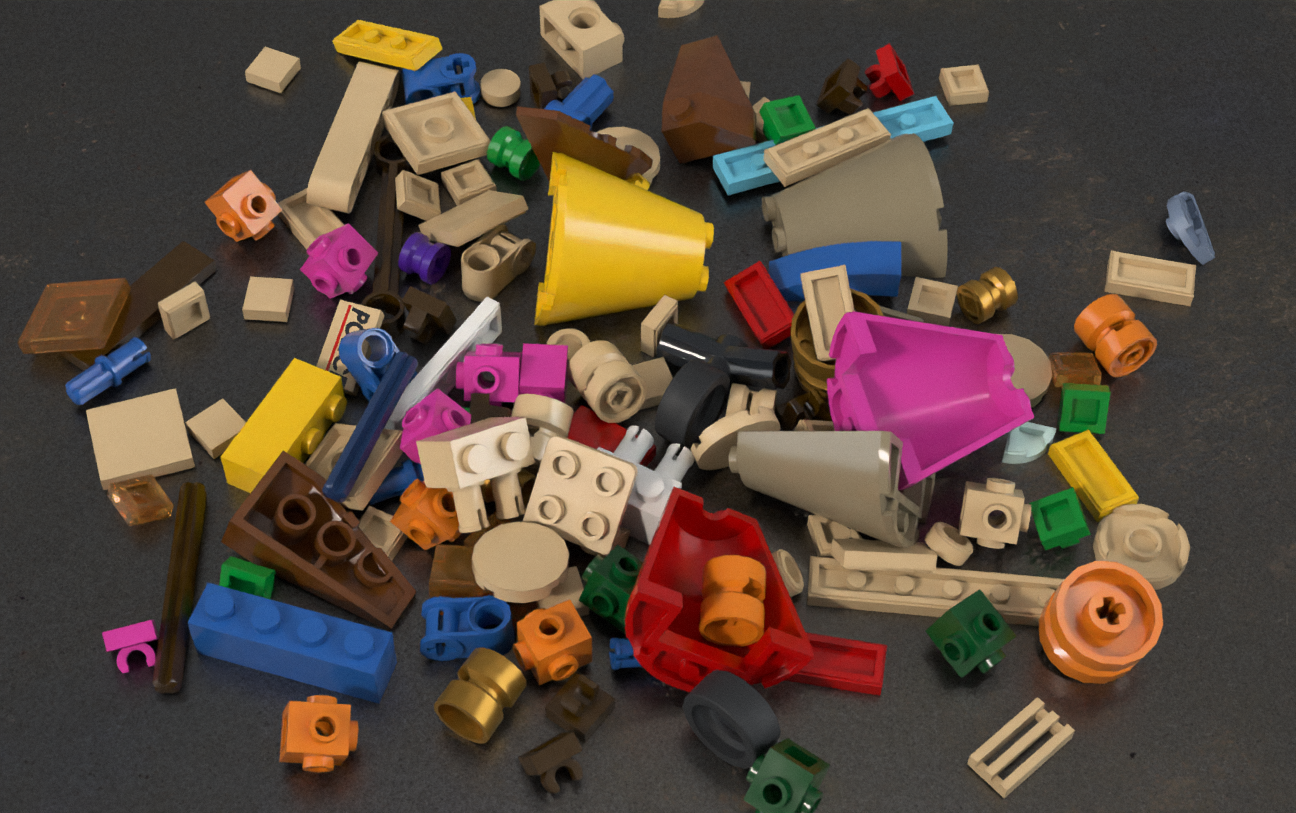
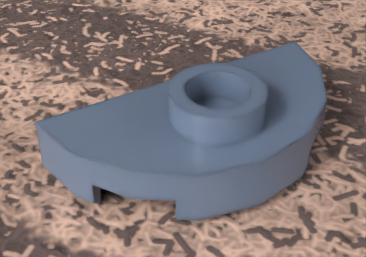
(1187, 225)

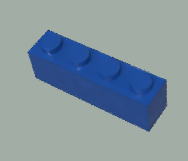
(293, 642)

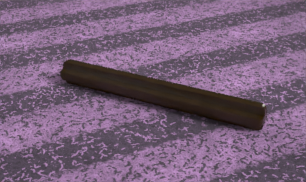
(179, 588)

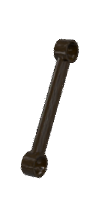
(389, 239)

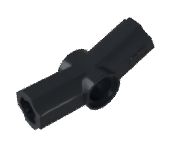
(727, 353)

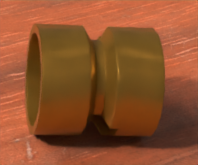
(476, 700)

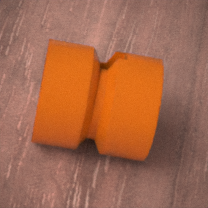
(1115, 335)
(732, 601)

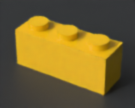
(287, 419)

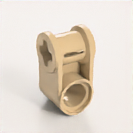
(494, 263)

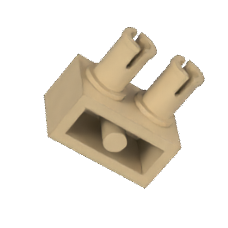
(475, 453)

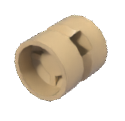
(607, 381)
(544, 420)

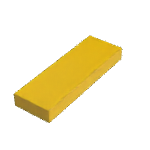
(387, 45)

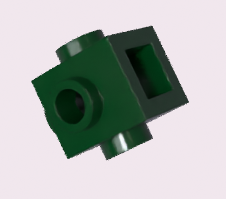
(610, 585)
(971, 635)
(786, 780)

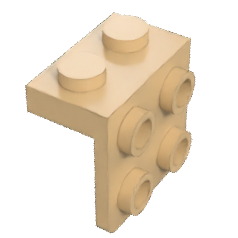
(582, 495)

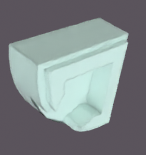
(1027, 443)

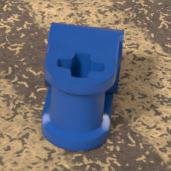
(441, 77)
(371, 371)
(463, 627)

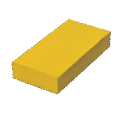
(1092, 474)

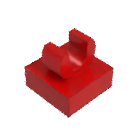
(889, 75)

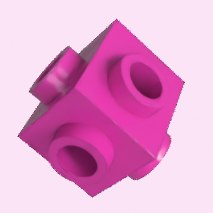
(338, 261)
(490, 358)
(428, 418)

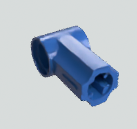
(586, 100)

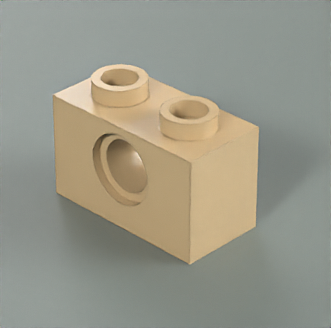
(582, 35)

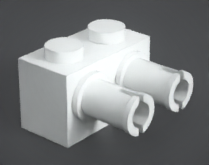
(650, 487)

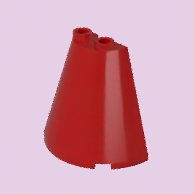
(667, 599)

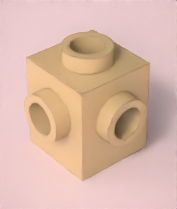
(981, 500)

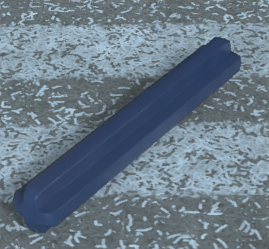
(370, 427)

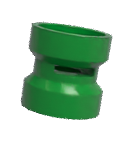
(512, 151)

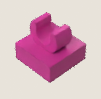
(130, 639)

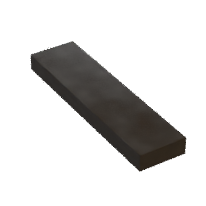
(141, 307)

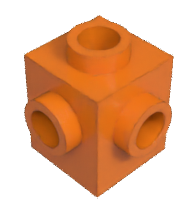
(244, 207)
(427, 515)
(553, 642)
(304, 745)

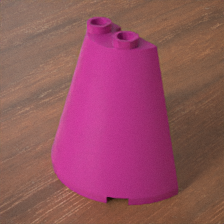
(926, 384)

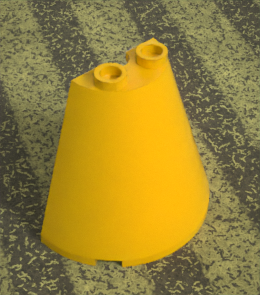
(616, 246)

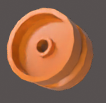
(1100, 622)

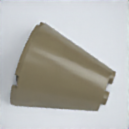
(869, 197)
(838, 477)

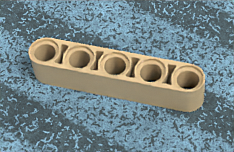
(352, 138)

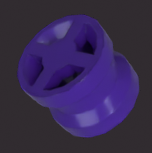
(424, 258)

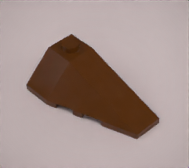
(706, 104)
(560, 133)
(316, 544)

